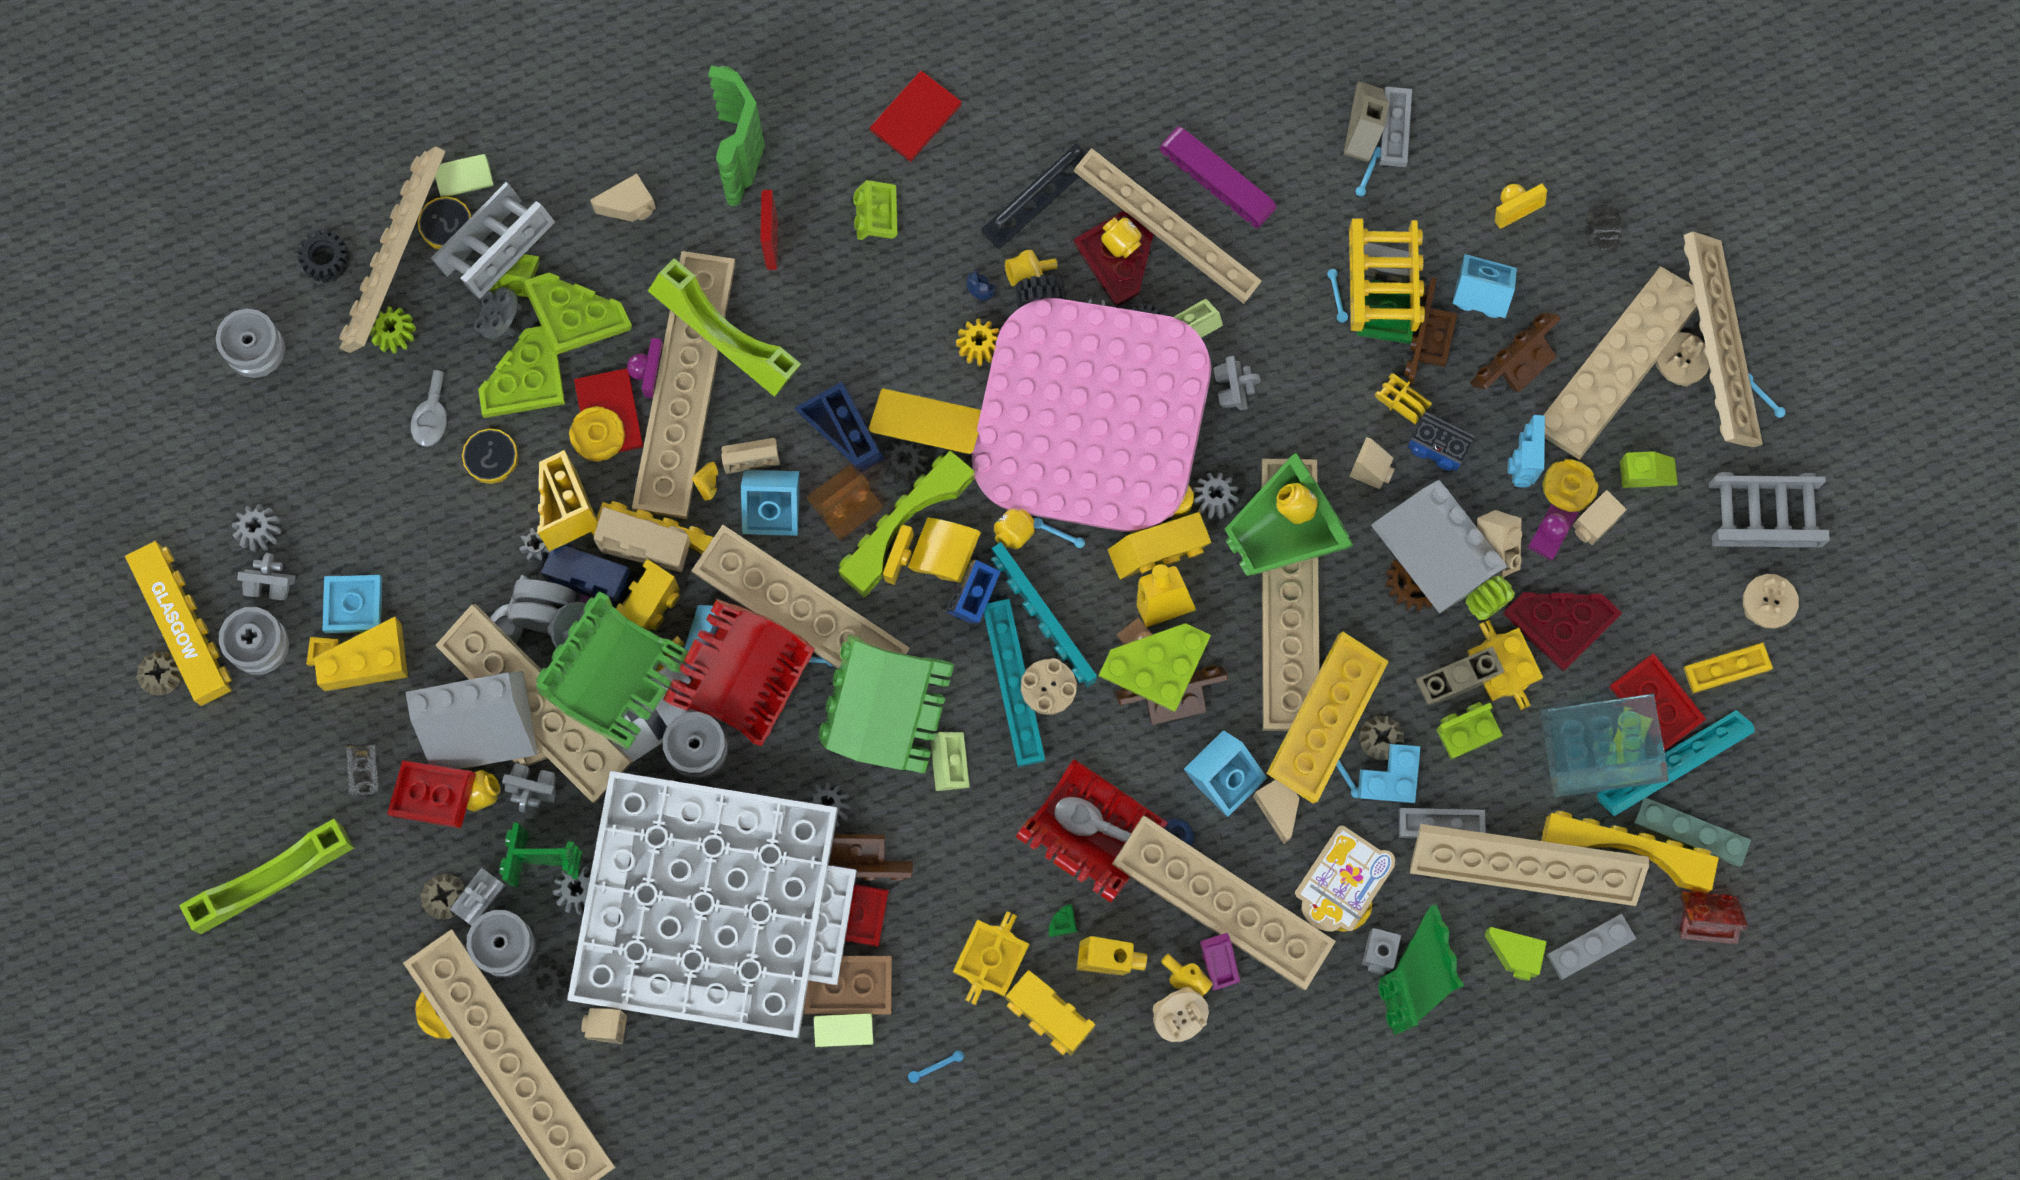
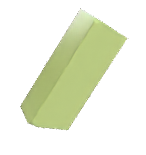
(463, 175)
(1201, 317)
(949, 761)
(843, 1030)

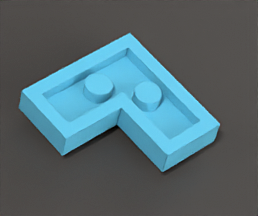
(1398, 782)

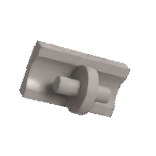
(1232, 372)
(278, 582)
(529, 792)
(477, 896)

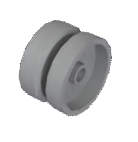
(250, 343)
(537, 603)
(254, 640)
(685, 732)
(487, 934)

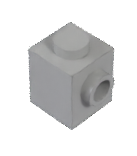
(1381, 951)

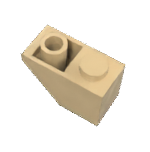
(1505, 536)

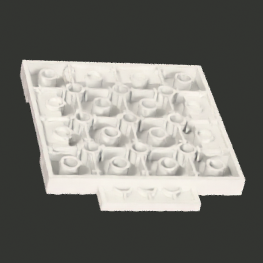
(711, 905)

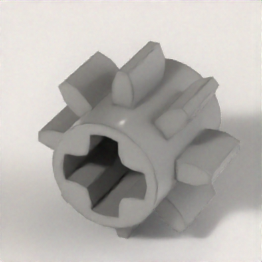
(529, 547)

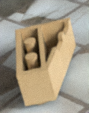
(641, 540)

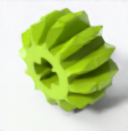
(400, 322)
(1490, 597)

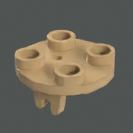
(1675, 368)
(1773, 589)
(1041, 676)
(1169, 1020)

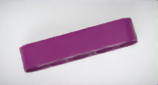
(1219, 176)

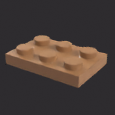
(861, 988)

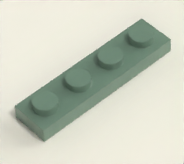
(1691, 831)

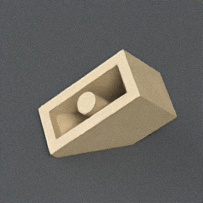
(625, 201)
(1372, 465)
(1598, 518)
(1279, 807)
(604, 1025)

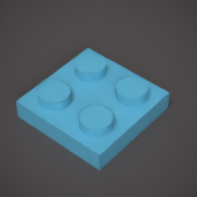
(352, 603)

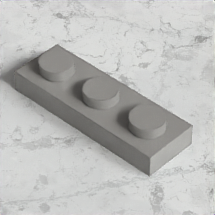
(1397, 126)
(1451, 818)
(1591, 946)

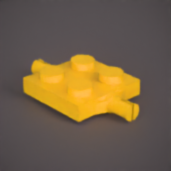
(1516, 661)
(991, 958)

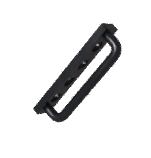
(994, 228)

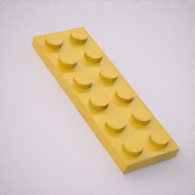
(1327, 717)

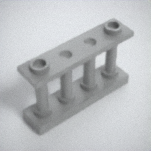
(504, 252)
(1756, 535)

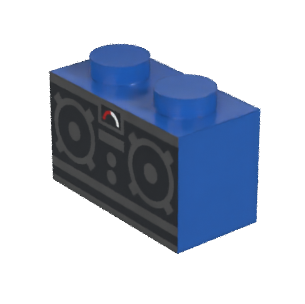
(1440, 442)
(973, 592)

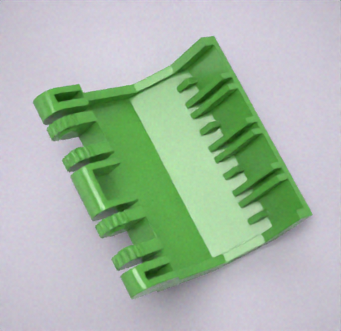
(741, 152)
(608, 671)
(883, 705)

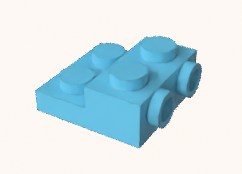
(1528, 459)

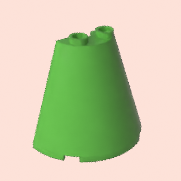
(1272, 541)

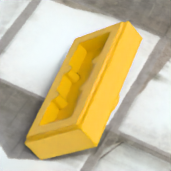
(899, 555)

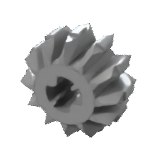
(1217, 504)
(261, 535)
(567, 896)

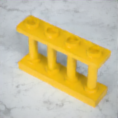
(1360, 288)

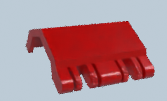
(741, 671)
(1093, 853)

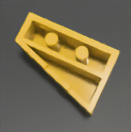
(563, 503)
(1159, 545)
(650, 597)
(364, 659)
(1049, 1013)

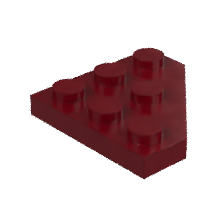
(1117, 275)
(1562, 622)

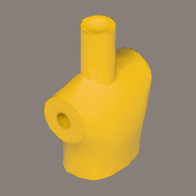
(1027, 265)
(1187, 975)

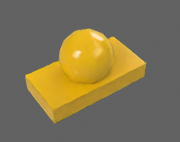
(1519, 203)

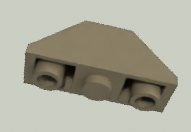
(1366, 121)
(1460, 676)

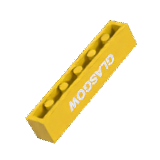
(178, 622)

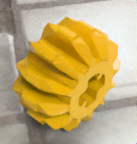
(968, 345)

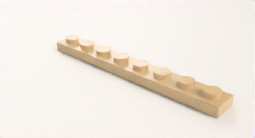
(1167, 225)

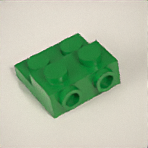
(1388, 329)

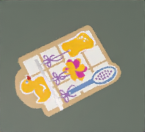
(1343, 881)

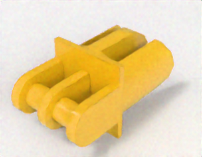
(1406, 402)

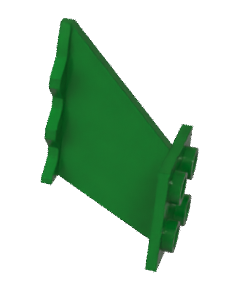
(517, 854)
(1421, 976)

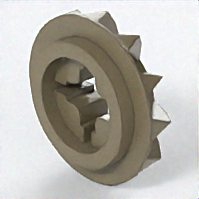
(169, 679)
(1368, 736)
(430, 891)

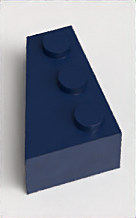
(842, 425)
(587, 573)

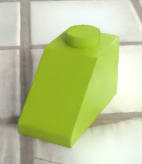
(1647, 470)
(1517, 952)

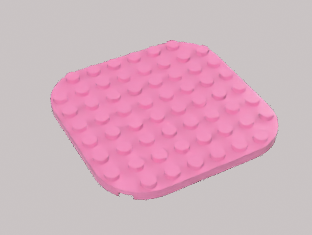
(1092, 414)

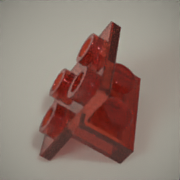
(1711, 917)

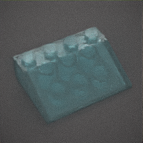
(1604, 745)

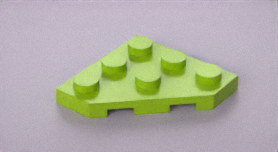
(573, 313)
(524, 378)
(1158, 664)

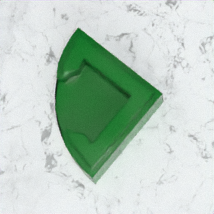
(1063, 922)

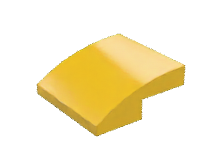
(944, 549)

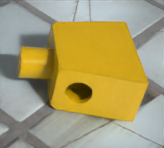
(1163, 596)
(1098, 956)

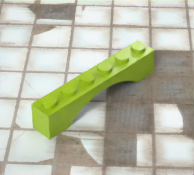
(761, 361)
(944, 482)
(235, 896)

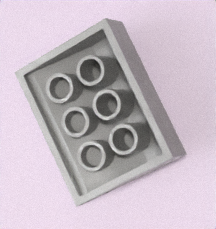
(1439, 546)
(474, 721)

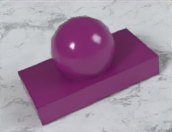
(646, 367)
(1552, 532)
(1220, 961)

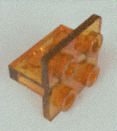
(845, 502)

